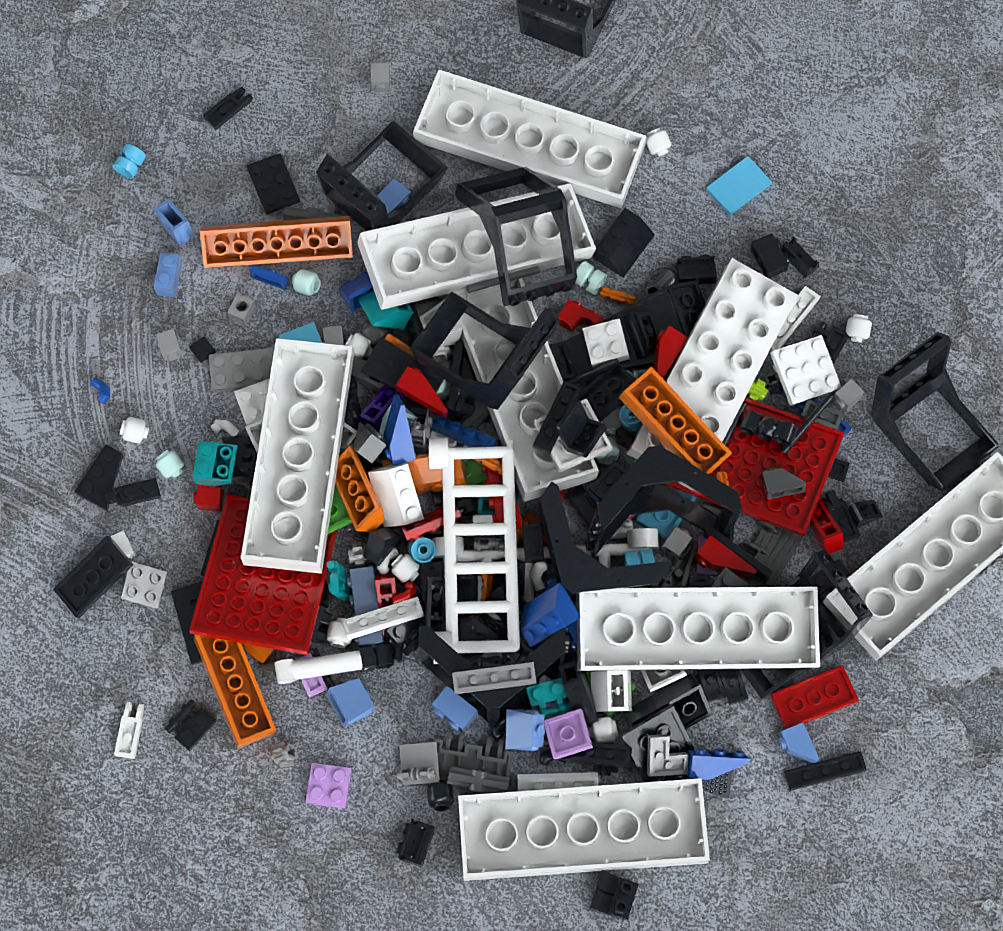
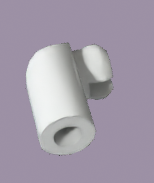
(383, 568)

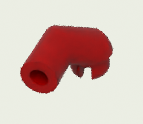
(406, 595)

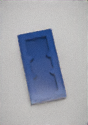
(269, 276)

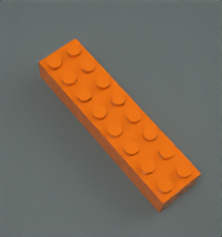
(276, 241)

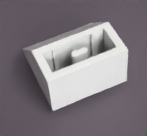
(611, 690)

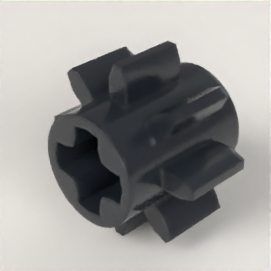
(773, 383)

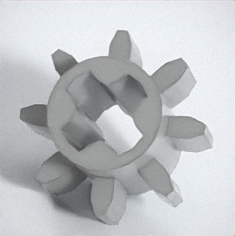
(356, 554)
(284, 754)

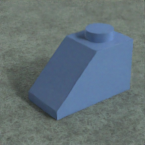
(798, 743)

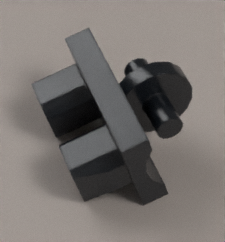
(324, 618)

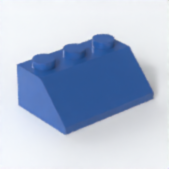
(354, 290)
(547, 614)

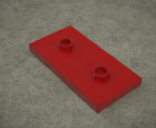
(814, 697)

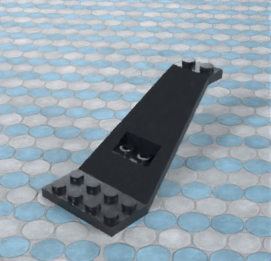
(641, 324)

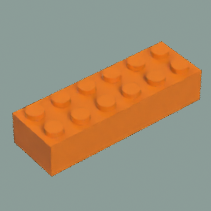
(674, 422)
(235, 689)

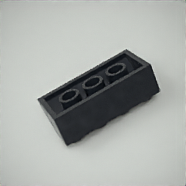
(684, 695)

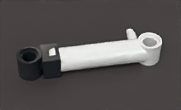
(364, 660)

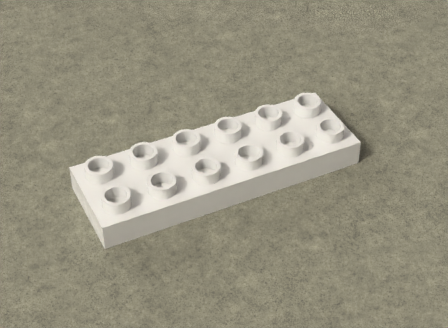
(522, 132)
(454, 250)
(725, 349)
(528, 399)
(298, 456)
(928, 561)
(698, 628)
(583, 829)

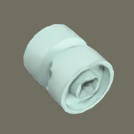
(590, 278)

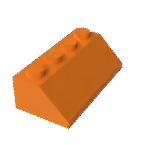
(431, 480)
(357, 492)

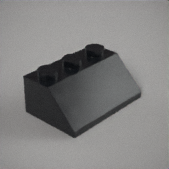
(623, 243)

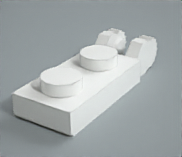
(129, 732)

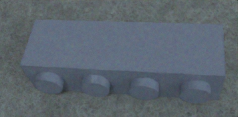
(364, 600)

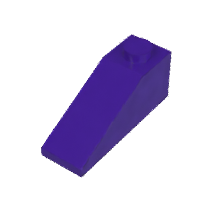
(378, 407)

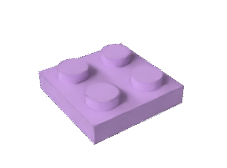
(567, 734)
(328, 785)

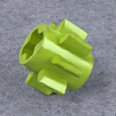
(757, 391)

